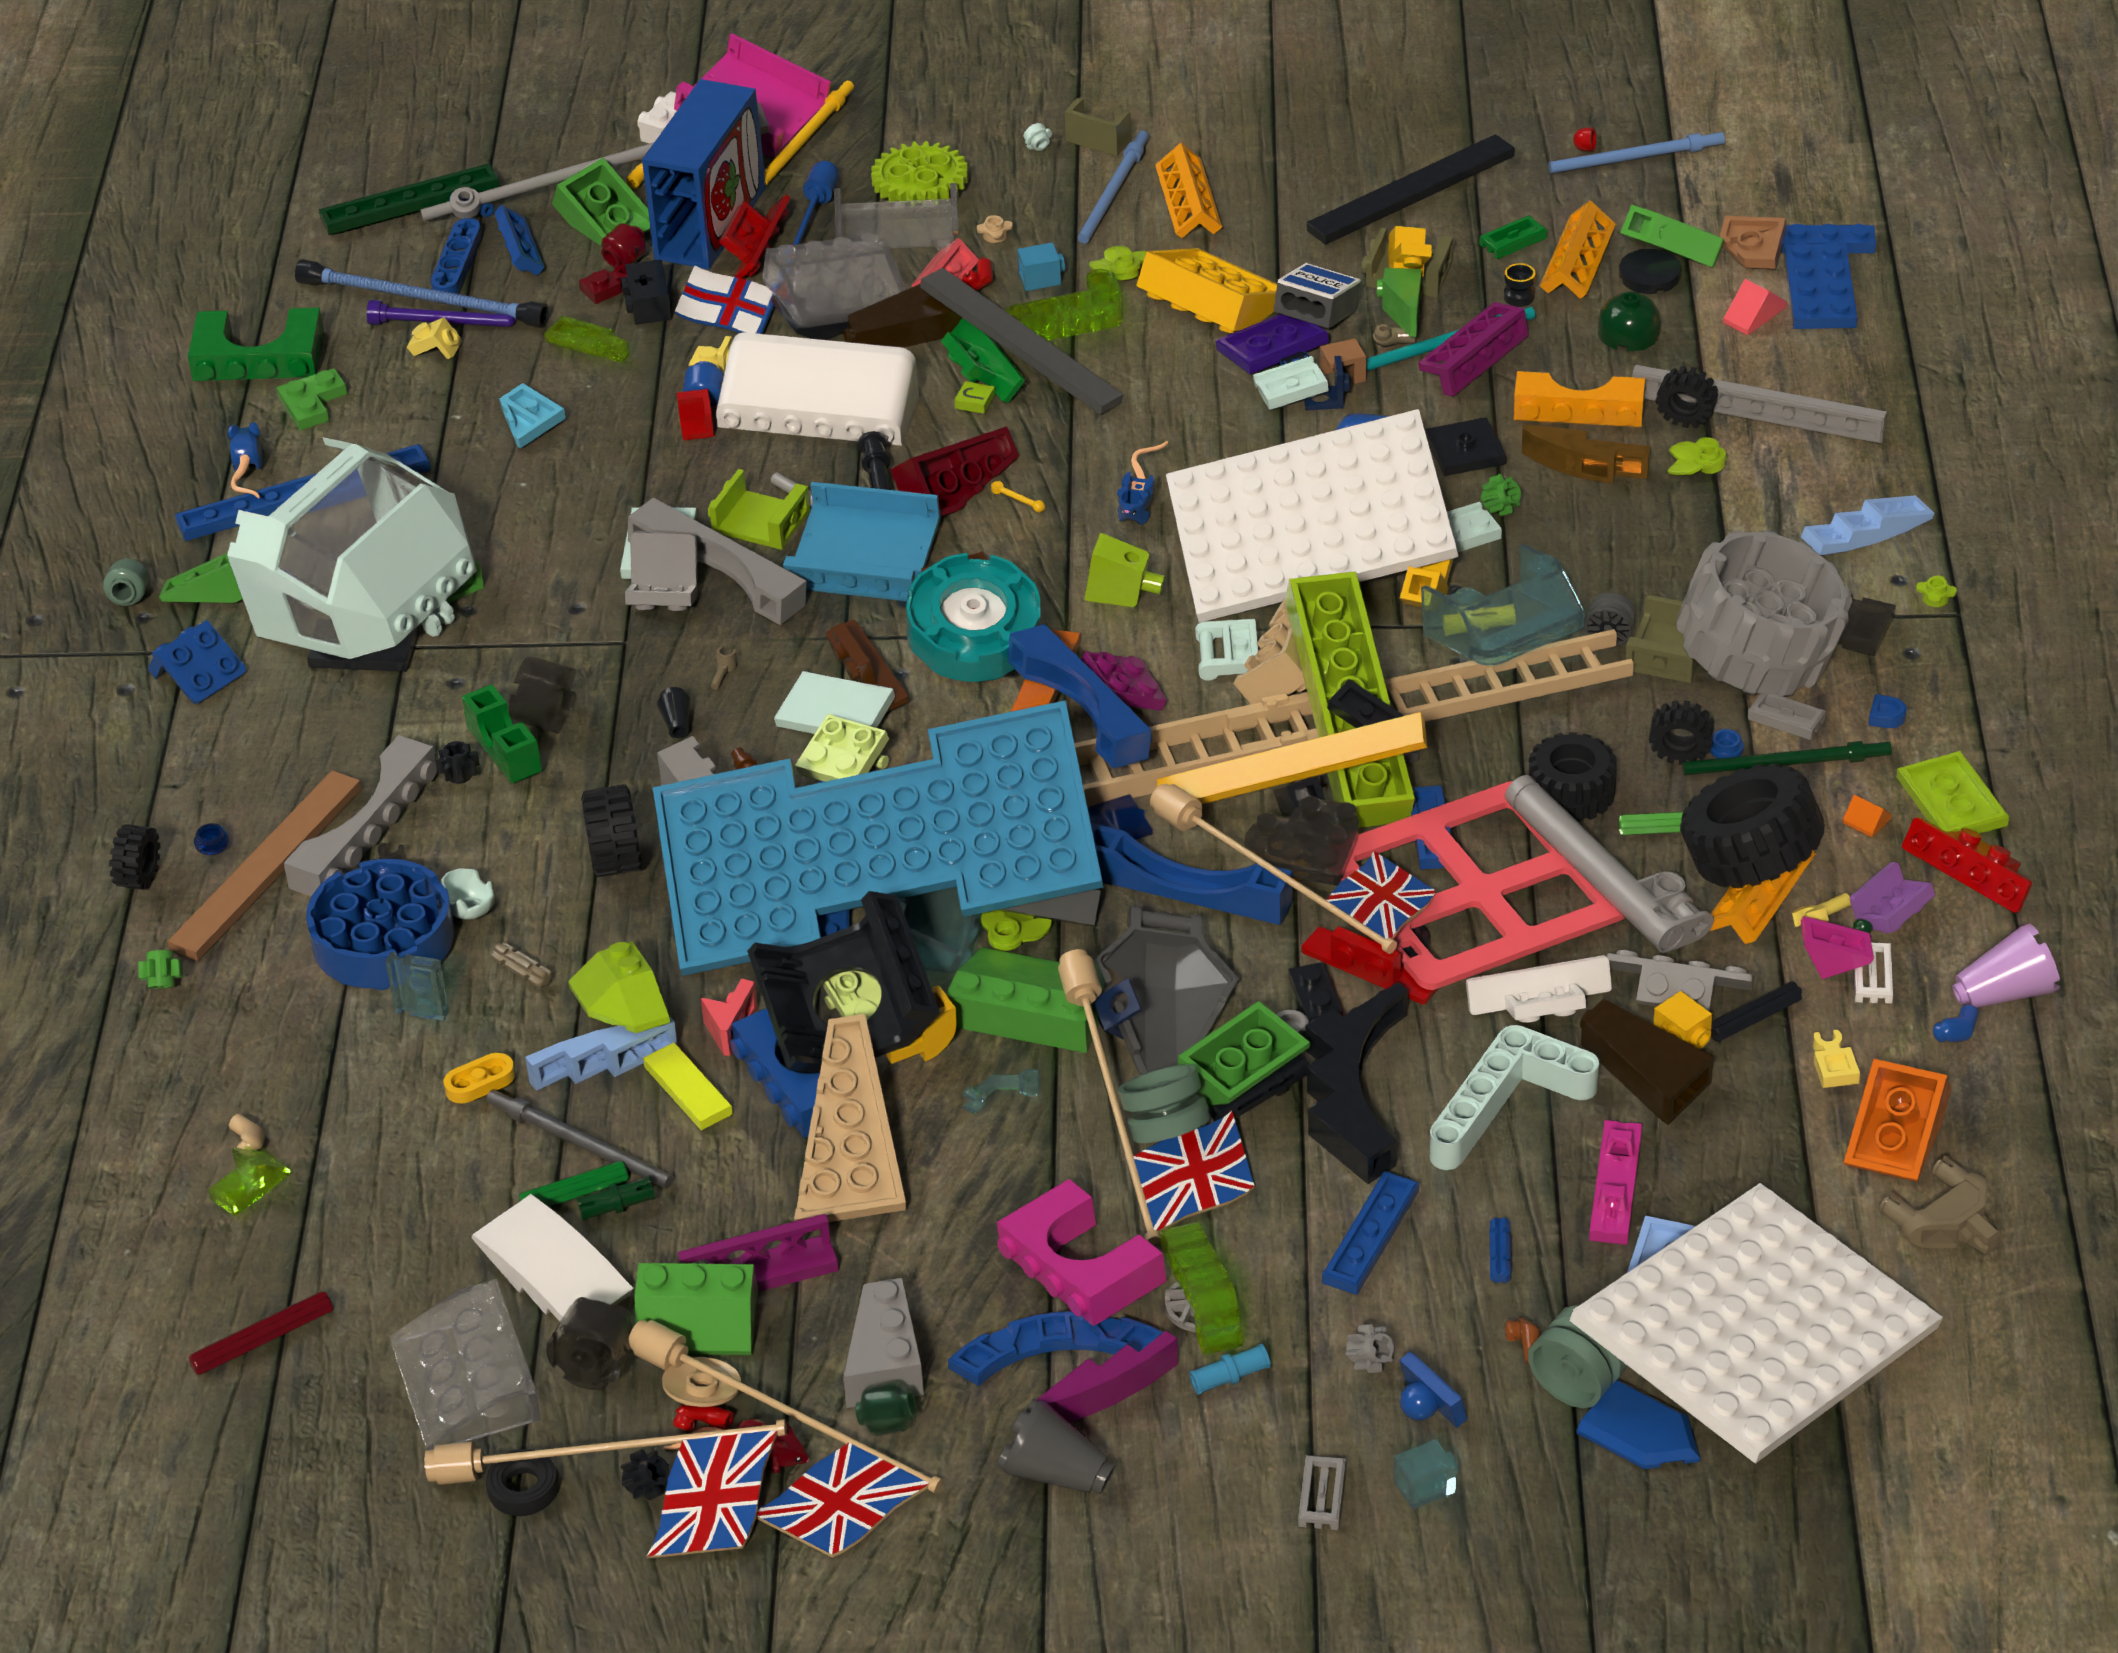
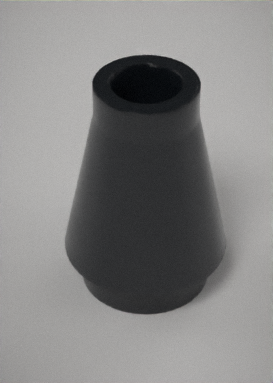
(675, 709)

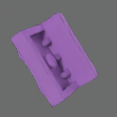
(1890, 899)

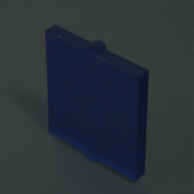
(1121, 814)

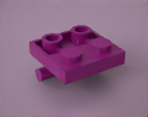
(1127, 679)

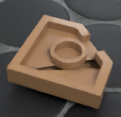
(1754, 240)

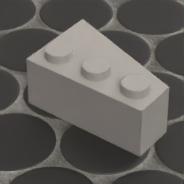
(882, 1342)

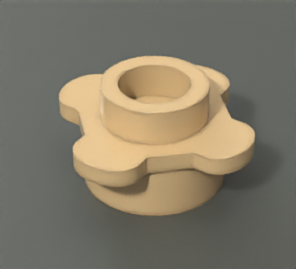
(994, 229)

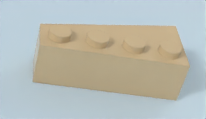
(1275, 666)

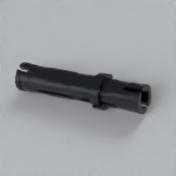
(1272, 1085)

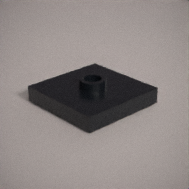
(1465, 446)

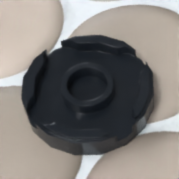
(1650, 270)

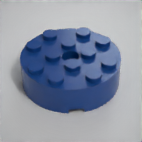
(374, 912)

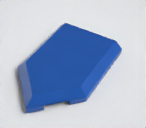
(1639, 1428)

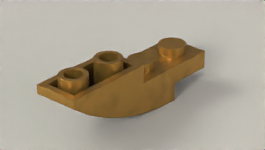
(1582, 457)

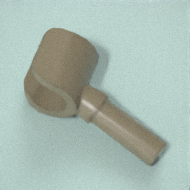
(725, 664)

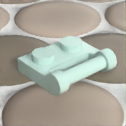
(1238, 645)

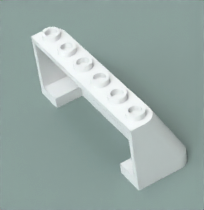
(817, 388)

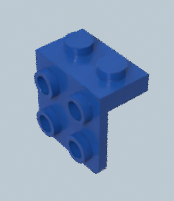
(198, 662)

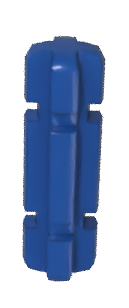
(1500, 1250)

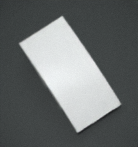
(549, 1258)

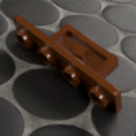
(863, 660)

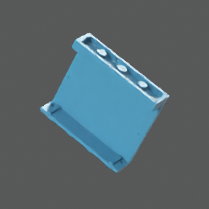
(865, 540)

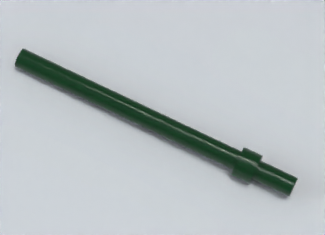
(1853, 752)

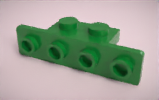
(982, 360)

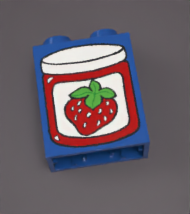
(702, 172)

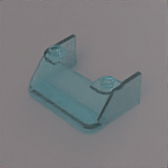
(1509, 620)

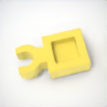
(1834, 1064)

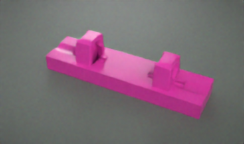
(1615, 1182)

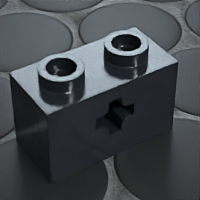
(646, 292)

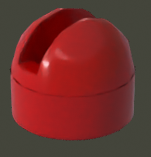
(1585, 139)

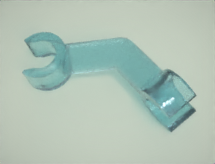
(1026, 1082)

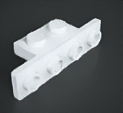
(1540, 989)

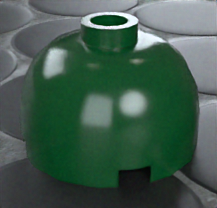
(1629, 321)

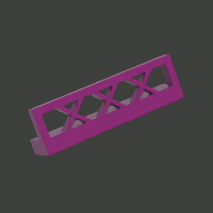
(1480, 348)
(788, 1263)

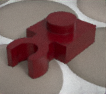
(602, 284)

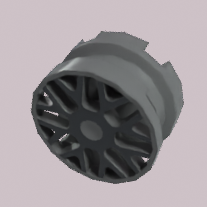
(1611, 612)

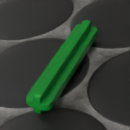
(579, 1184)

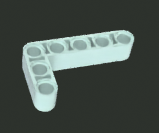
(1511, 1057)

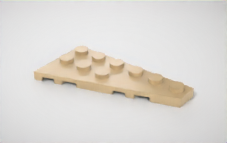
(849, 1145)

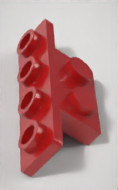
(749, 233)
(1970, 861)
(1363, 959)

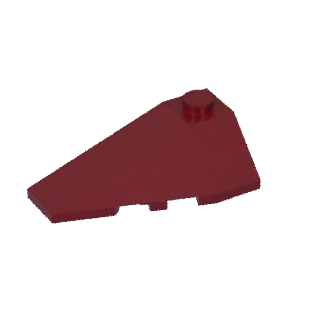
(957, 469)

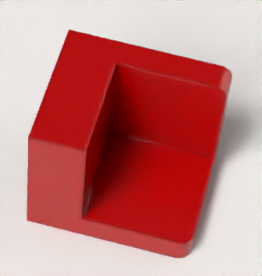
(695, 414)

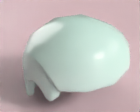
(468, 894)

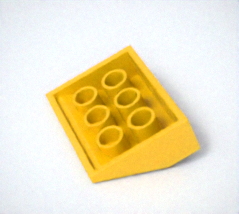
(1207, 287)

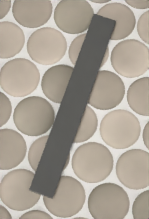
(1021, 341)

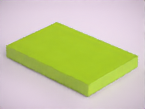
(1952, 794)

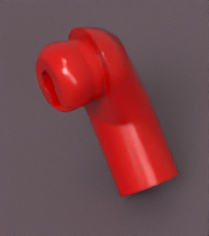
(982, 277)
(710, 1415)

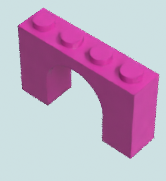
(1088, 1287)

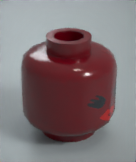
(623, 245)

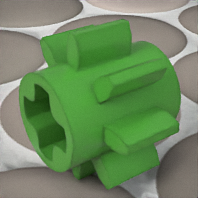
(1501, 495)
(160, 969)

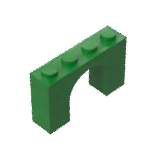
(289, 356)

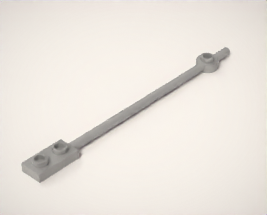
(471, 207)

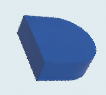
(1887, 712)

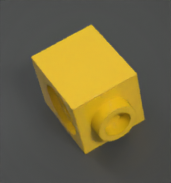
(1684, 1019)

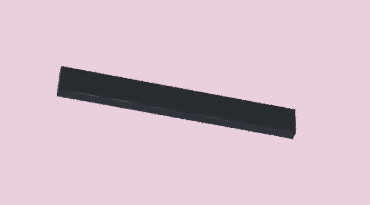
(1410, 189)

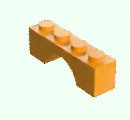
(1544, 400)

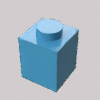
(1040, 266)

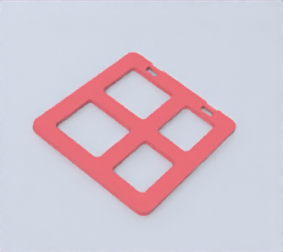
(1480, 891)

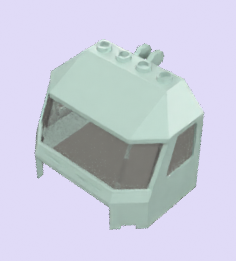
(353, 557)

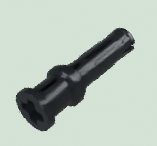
(875, 459)

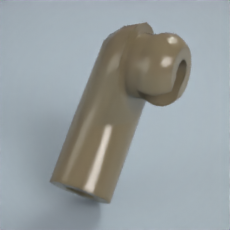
(1386, 335)

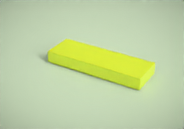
(687, 1086)

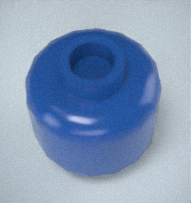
(704, 376)

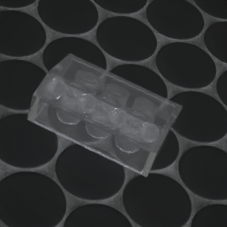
(831, 277)
(465, 1368)

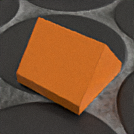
(1865, 816)

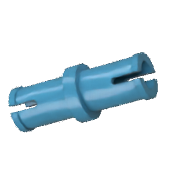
(1229, 1369)

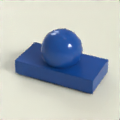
(1428, 1393)

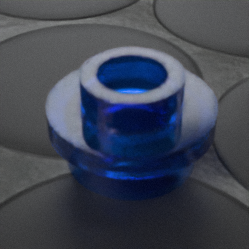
(211, 839)

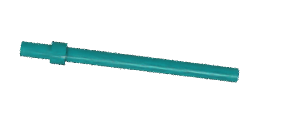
(1420, 347)

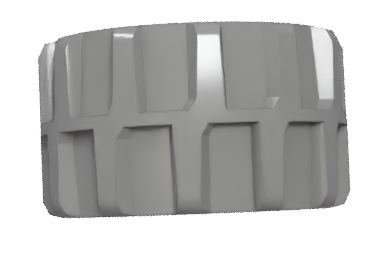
(1764, 613)

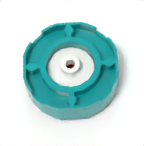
(965, 614)

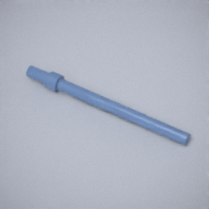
(1692, 143)
(1131, 155)

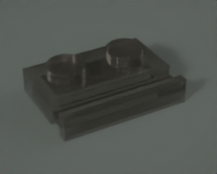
(1867, 625)

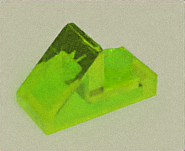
(253, 1177)

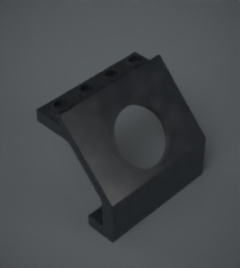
(876, 946)

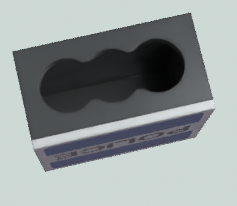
(1317, 295)

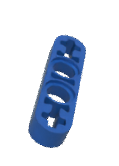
(460, 259)

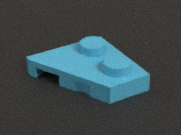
(529, 414)

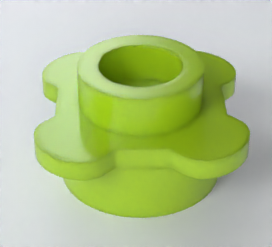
(1936, 591)

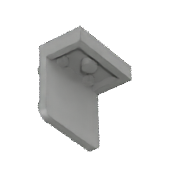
(662, 570)

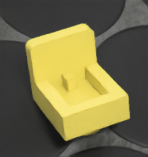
(433, 335)

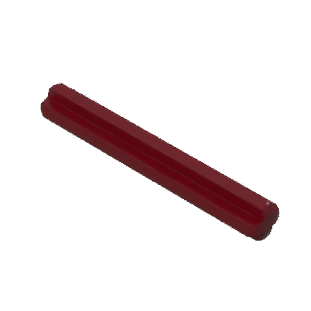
(260, 1333)

